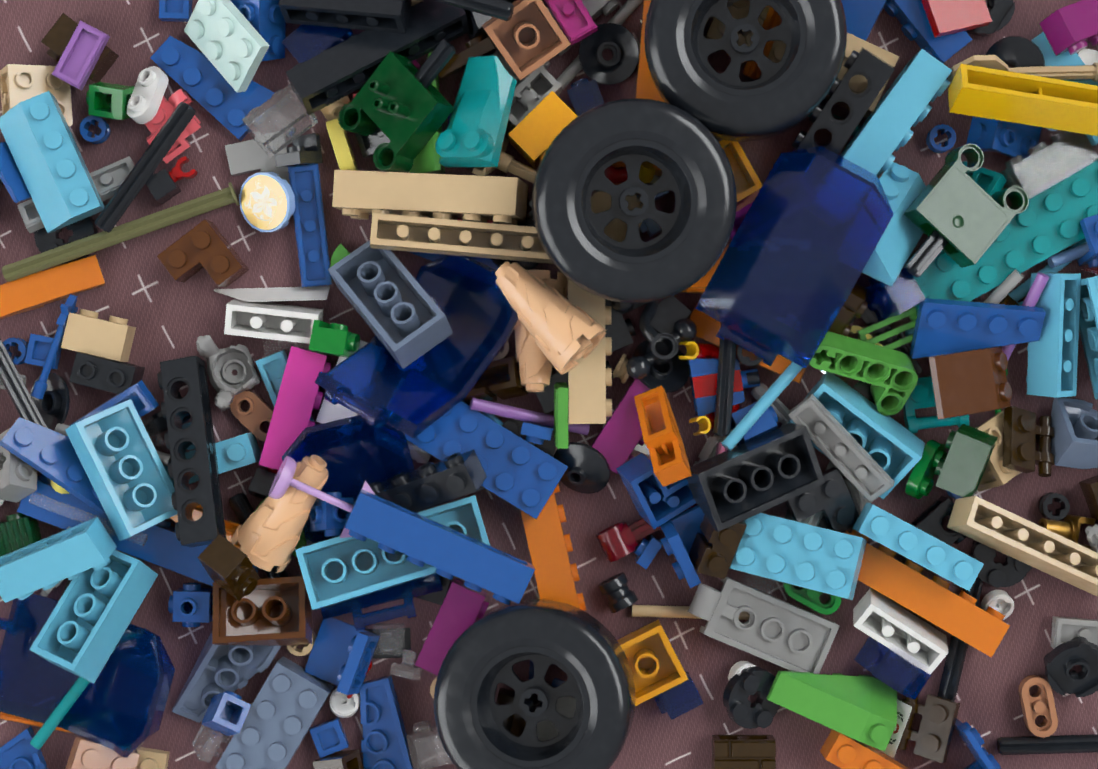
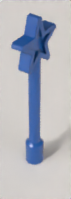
(41, 385)

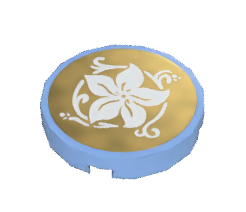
(266, 201)

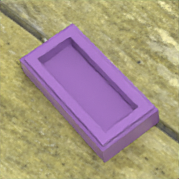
(81, 55)

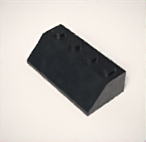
(755, 476)

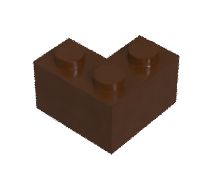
(204, 248)

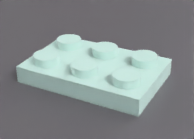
(227, 41)

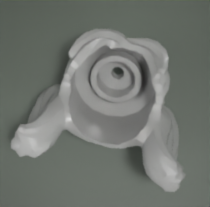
(220, 367)

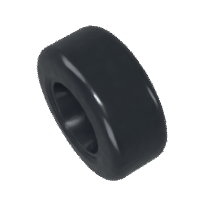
(723, 103)
(690, 166)
(546, 634)

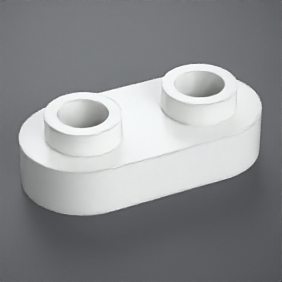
(147, 95)

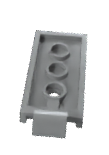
(774, 627)

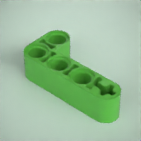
(886, 369)

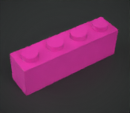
(294, 404)

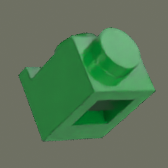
(103, 105)
(333, 339)

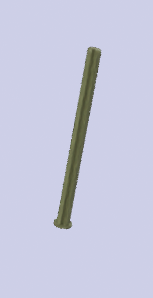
(120, 233)

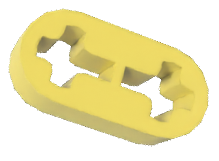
(341, 145)

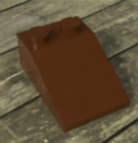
(970, 382)
(271, 615)

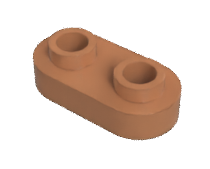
(255, 416)
(1038, 704)

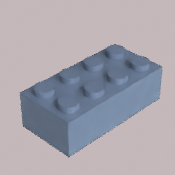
(391, 302)
(277, 719)

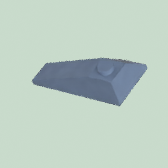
(1074, 433)
(220, 670)

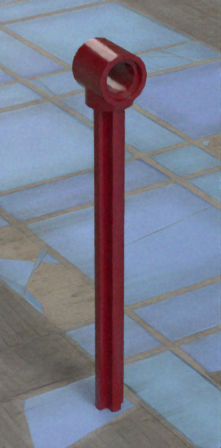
(621, 538)

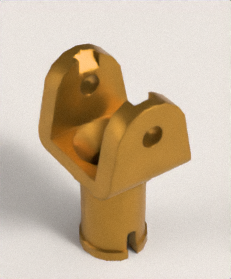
(1069, 528)

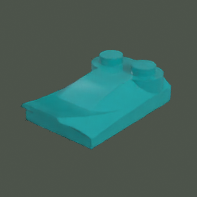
(478, 116)

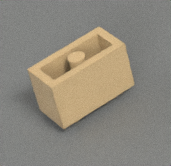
(97, 336)

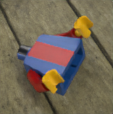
(703, 382)

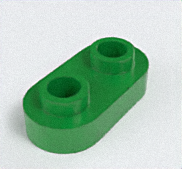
(921, 478)
(811, 599)

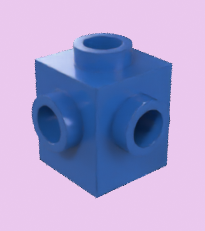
(327, 517)
(181, 607)

